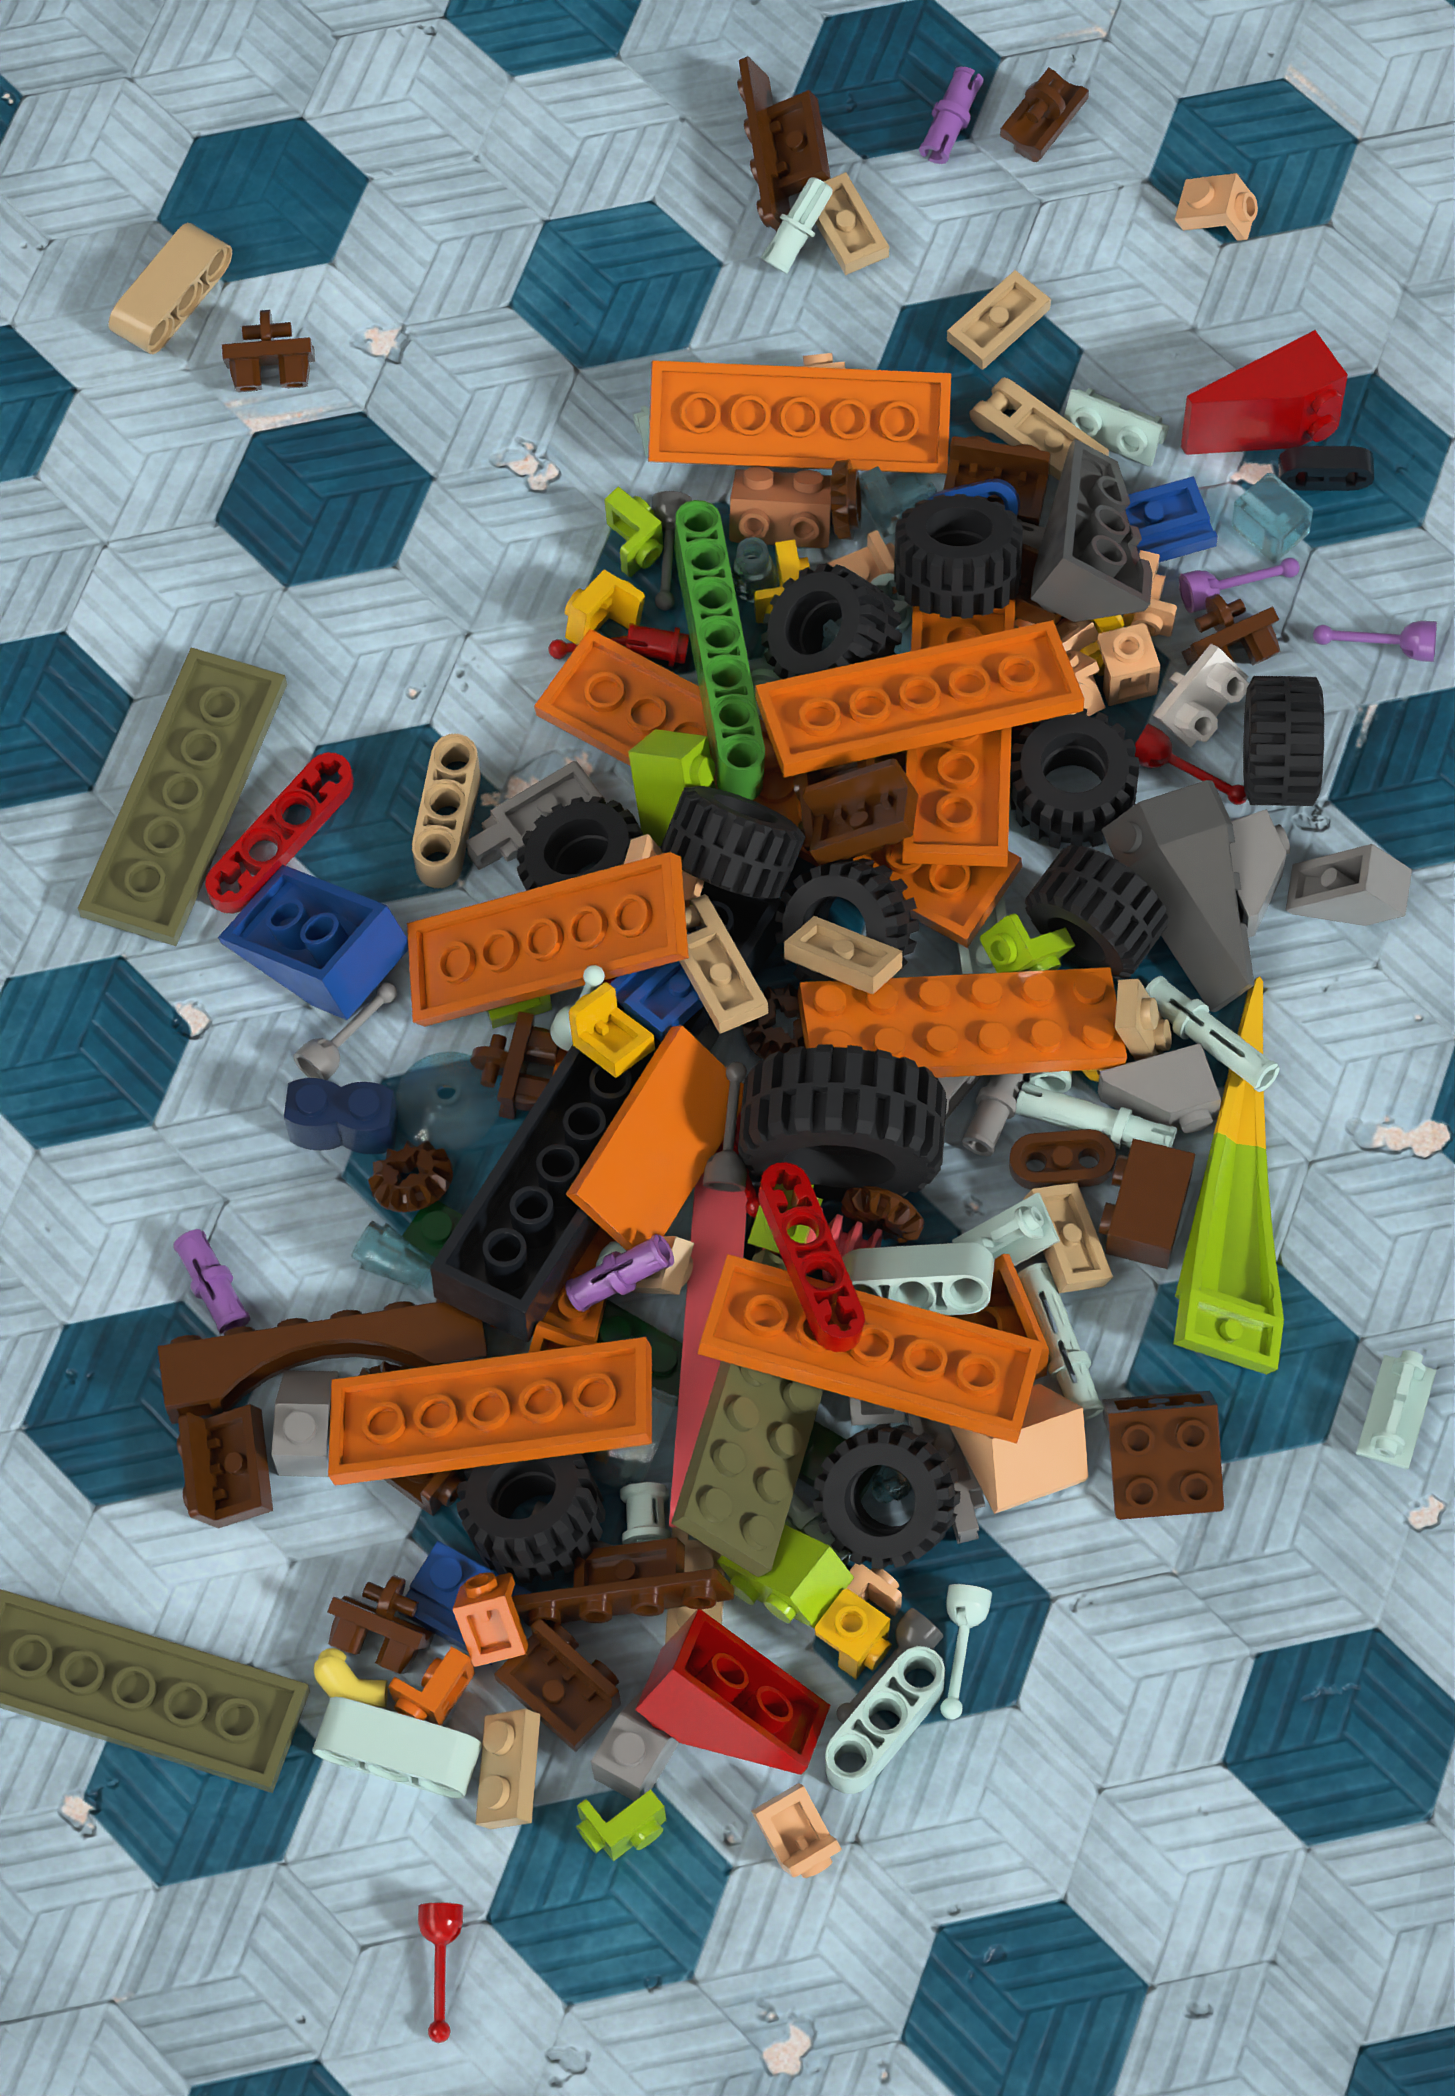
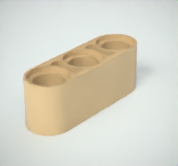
(170, 288)
(444, 789)

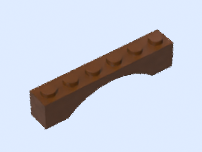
(219, 1371)

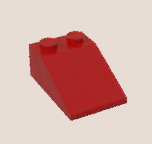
(1269, 403)
(731, 1699)

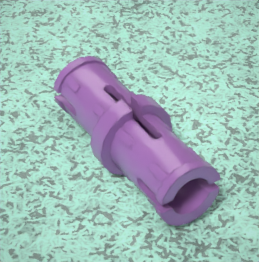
(951, 115)
(619, 1273)
(211, 1281)

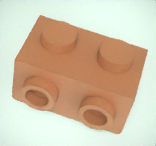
(781, 507)

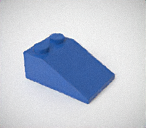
(317, 940)

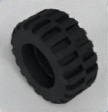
(844, 1119)

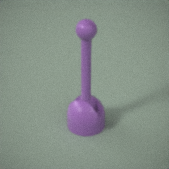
(1199, 584)
(1416, 639)

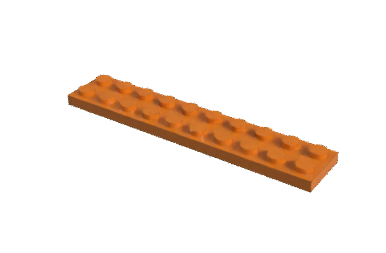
(621, 697)

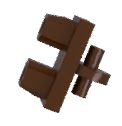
(1043, 114)
(248, 357)
(1253, 632)
(527, 1045)
(356, 1618)

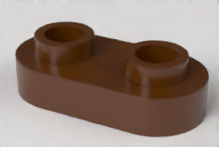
(1061, 1156)

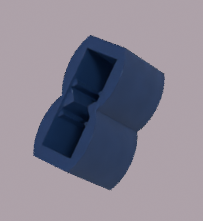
(328, 1116)

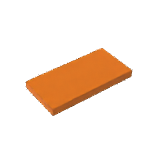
(656, 1142)

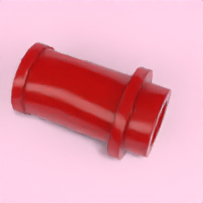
(658, 643)

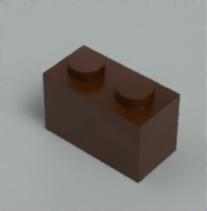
(1148, 1203)

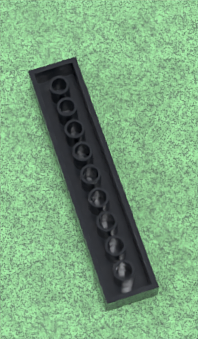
(521, 1226)

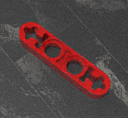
(273, 828)
(805, 1257)

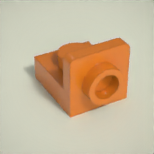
(489, 1619)
(442, 1686)

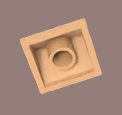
(1043, 1461)

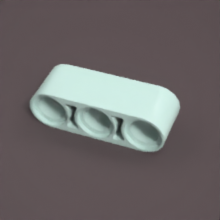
(931, 1277)
(889, 1694)
(397, 1747)

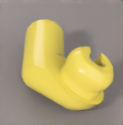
(340, 1681)

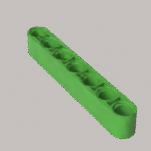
(719, 650)

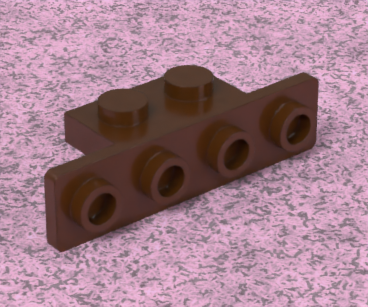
(784, 141)
(627, 1580)

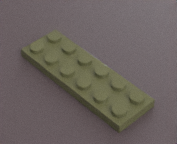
(182, 796)
(747, 1461)
(146, 1692)

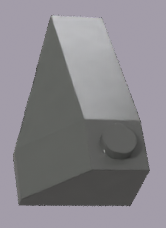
(1089, 549)
(1184, 855)

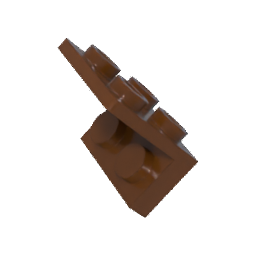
(1164, 1454)

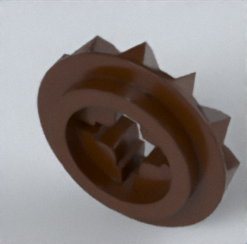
(845, 499)
(767, 1040)
(418, 1189)
(884, 1211)

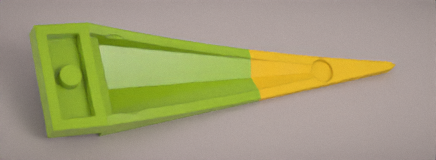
(1229, 1267)

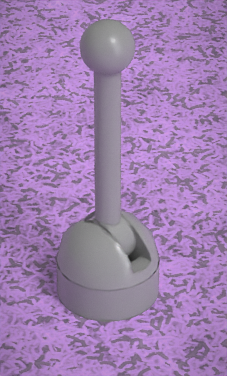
(320, 1056)

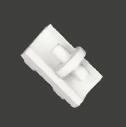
(1201, 696)

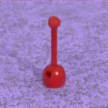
(1156, 750)
(440, 1925)

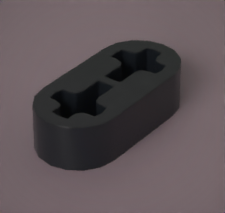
(1326, 468)

